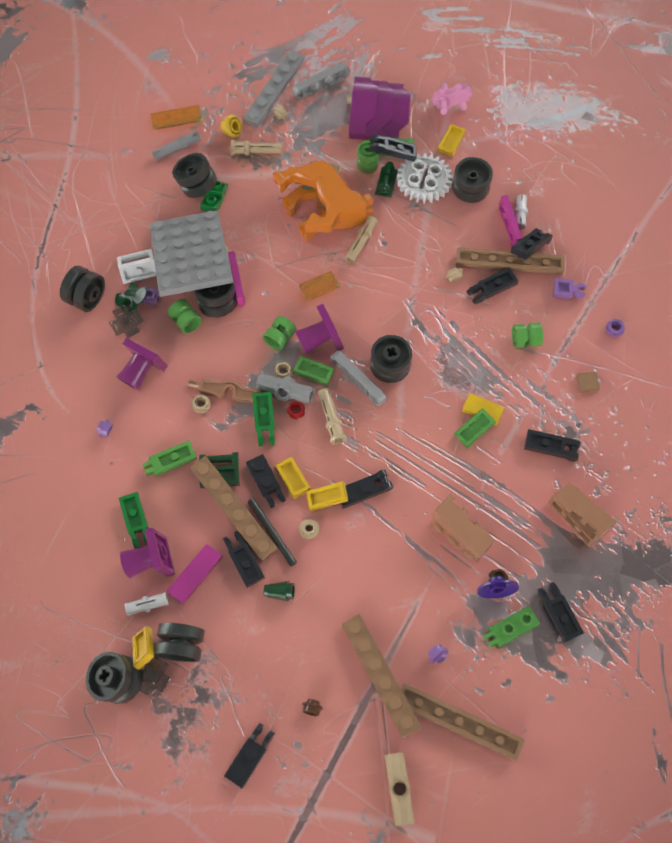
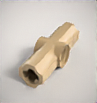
(400, 804)

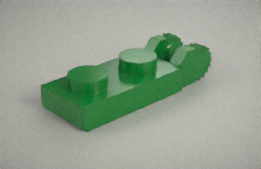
(263, 416)
(134, 516)

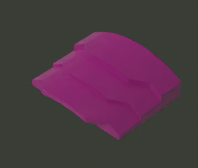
(378, 108)

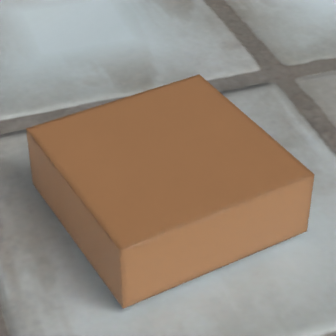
(588, 382)

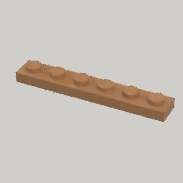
(503, 259)
(234, 508)
(381, 677)
(463, 723)

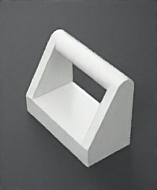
(138, 269)

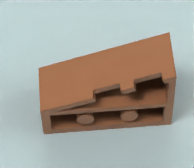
(581, 514)
(461, 530)

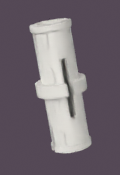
(521, 211)
(146, 604)

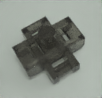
(126, 321)
(153, 674)

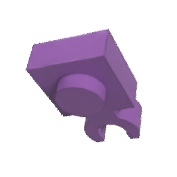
(565, 289)

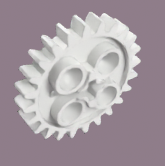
(436, 182)

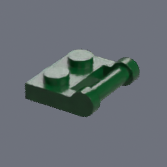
(229, 473)

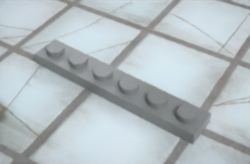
(273, 89)

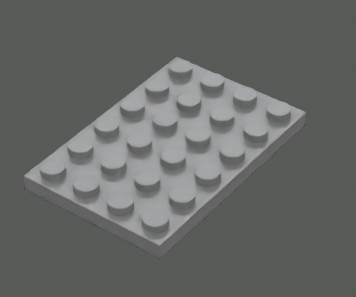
(190, 253)

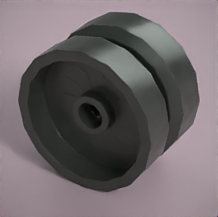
(194, 175)
(472, 179)
(82, 288)
(217, 300)
(391, 358)
(179, 642)
(113, 678)

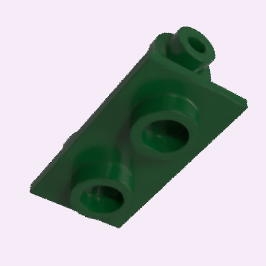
(386, 180)

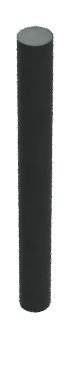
(272, 532)

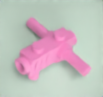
(446, 97)

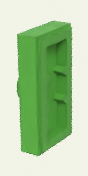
(313, 371)
(475, 428)

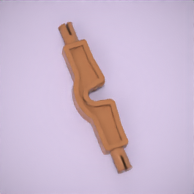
(219, 389)

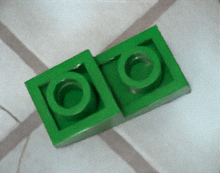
(214, 198)

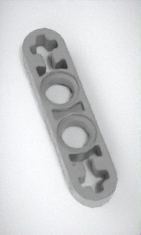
(305, 88)
(352, 372)

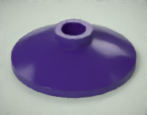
(498, 588)

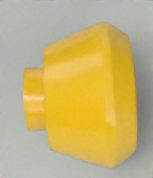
(231, 126)

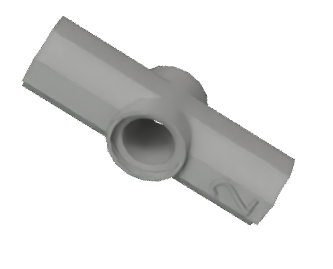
(285, 388)

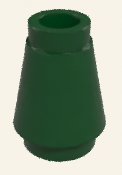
(281, 590)

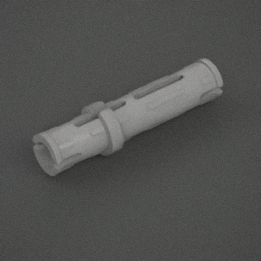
(177, 145)

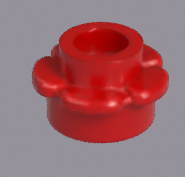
(293, 406)

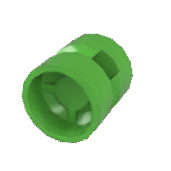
(367, 160)
(184, 316)
(278, 334)
(527, 335)

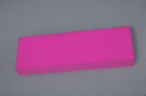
(509, 220)
(236, 278)
(194, 574)

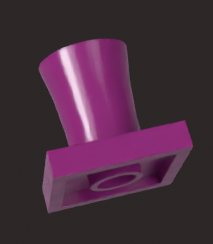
(319, 333)
(139, 364)
(153, 555)

